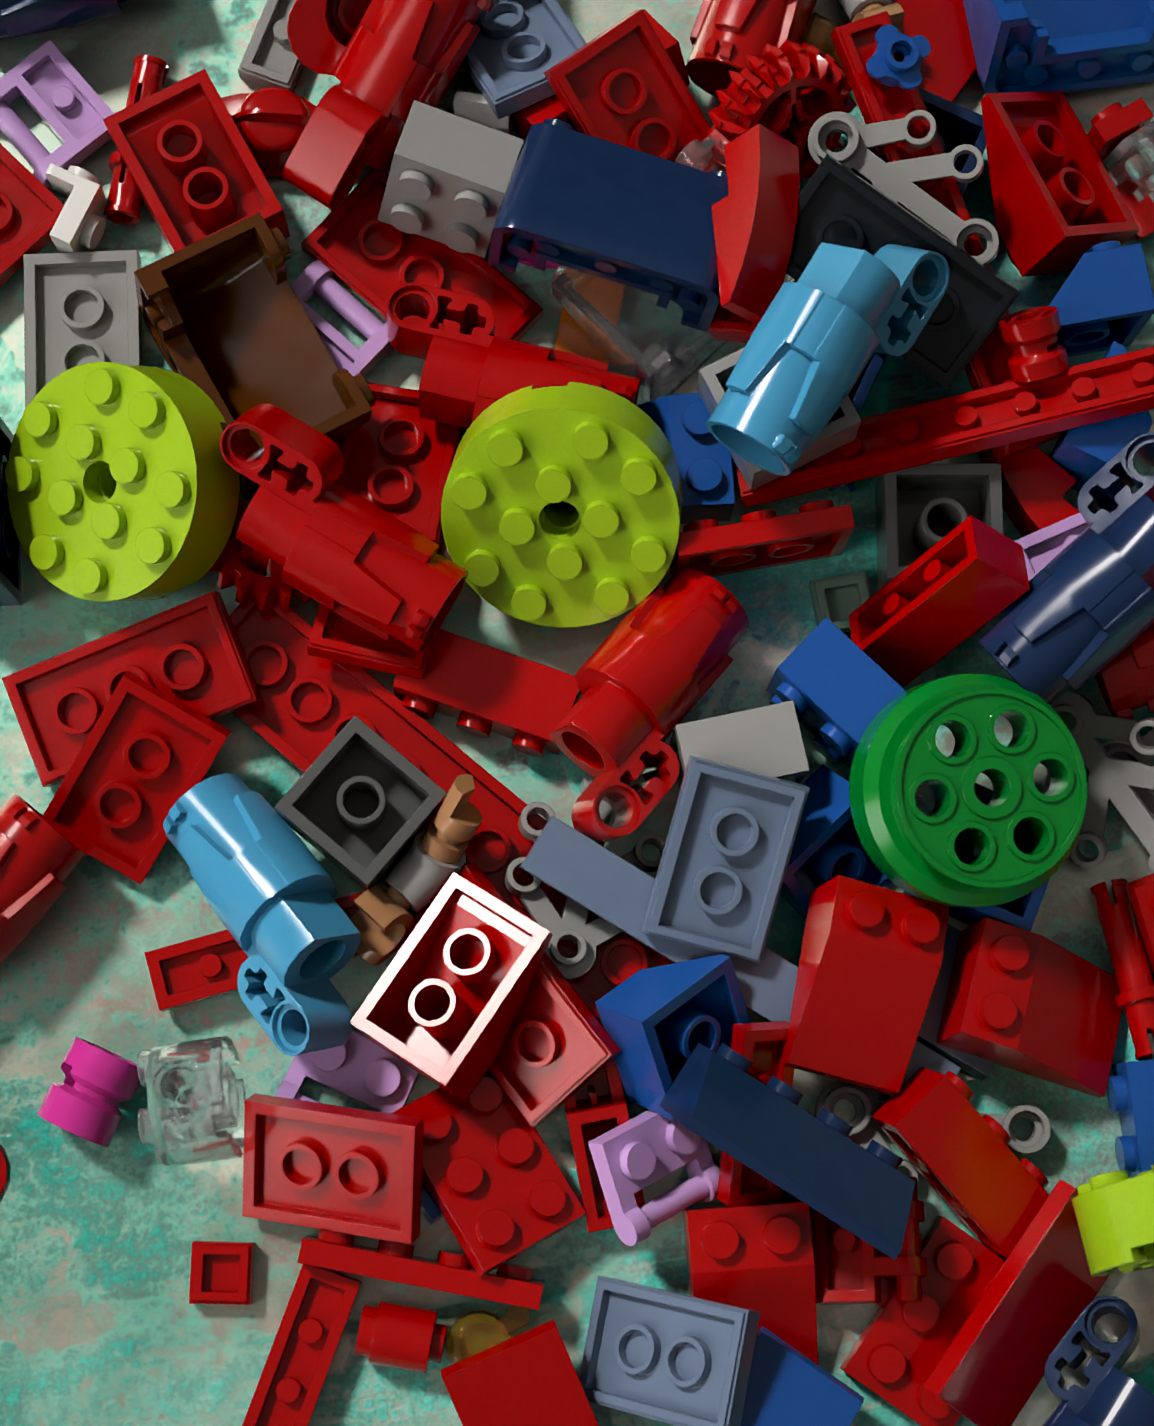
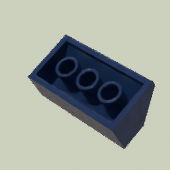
(792, 1147)

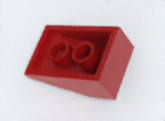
(192, 163)
(1048, 183)
(863, 982)
(455, 986)
(1031, 1007)
(759, 1262)

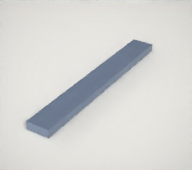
(621, 897)

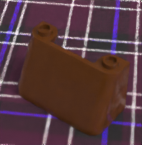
(243, 335)

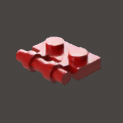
(851, 1269)

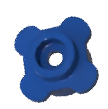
(891, 72)

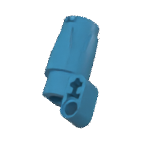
(819, 343)
(275, 908)

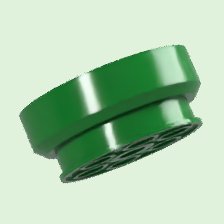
(902, 753)

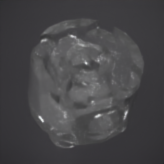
(192, 1101)

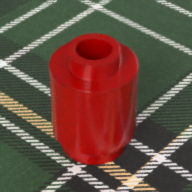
(400, 1336)

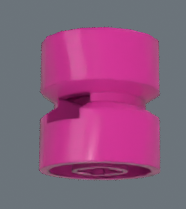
(90, 1092)

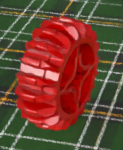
(768, 96)

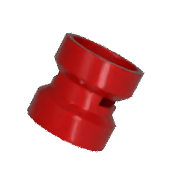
(1034, 344)

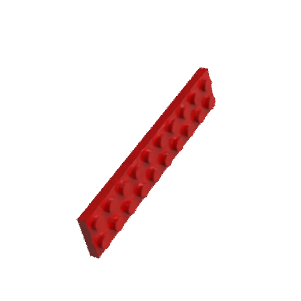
(314, 699)

